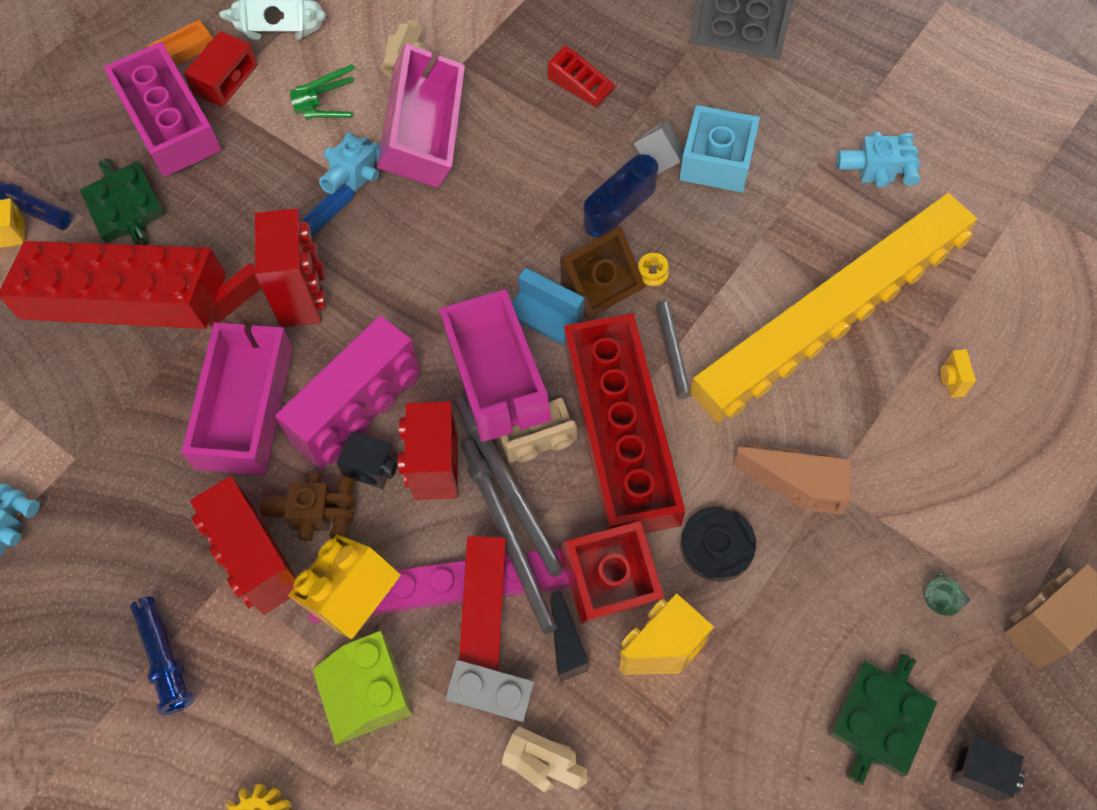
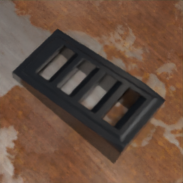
(569, 651)

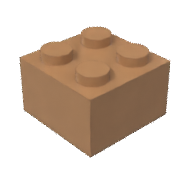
(1057, 617)

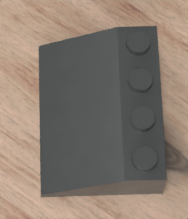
(742, 25)

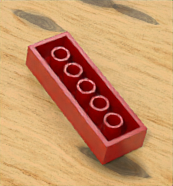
(113, 284)
(623, 425)

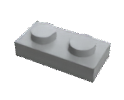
(489, 690)

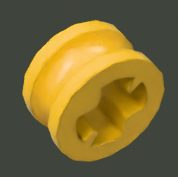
(662, 271)

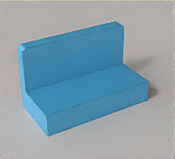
(546, 305)

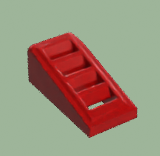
(567, 62)

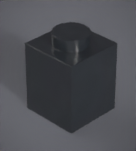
(988, 769)

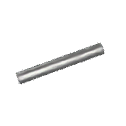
(673, 350)

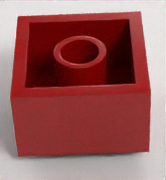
(430, 450)
(611, 572)

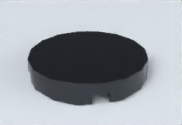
(718, 544)

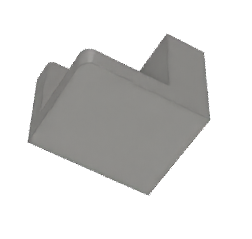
(662, 145)

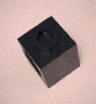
(367, 460)

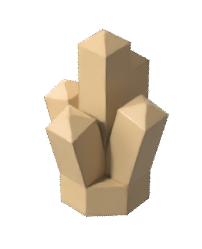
(405, 33)
(543, 761)

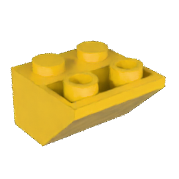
(344, 585)
(667, 641)

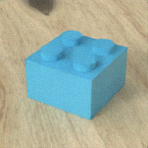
(719, 148)

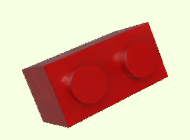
(221, 68)

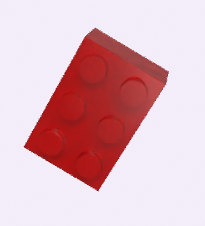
(289, 267)
(243, 546)

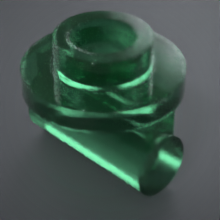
(945, 595)

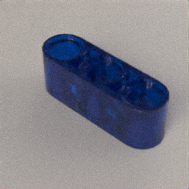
(634, 183)

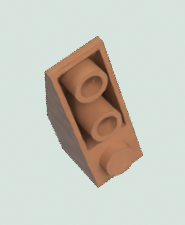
(807, 480)

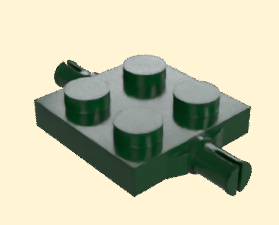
(122, 202)
(882, 719)

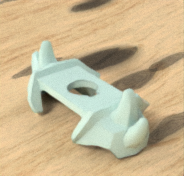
(299, 17)

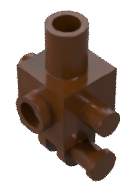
(310, 506)

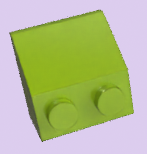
(361, 688)

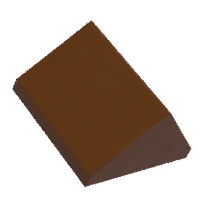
(601, 271)

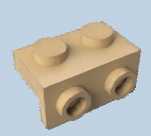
(554, 435)

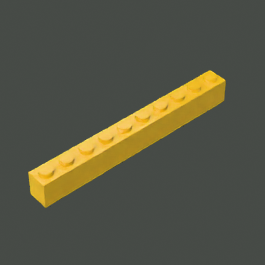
(832, 309)

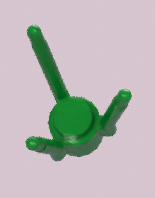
(306, 96)

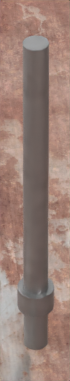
(481, 474)
(512, 491)

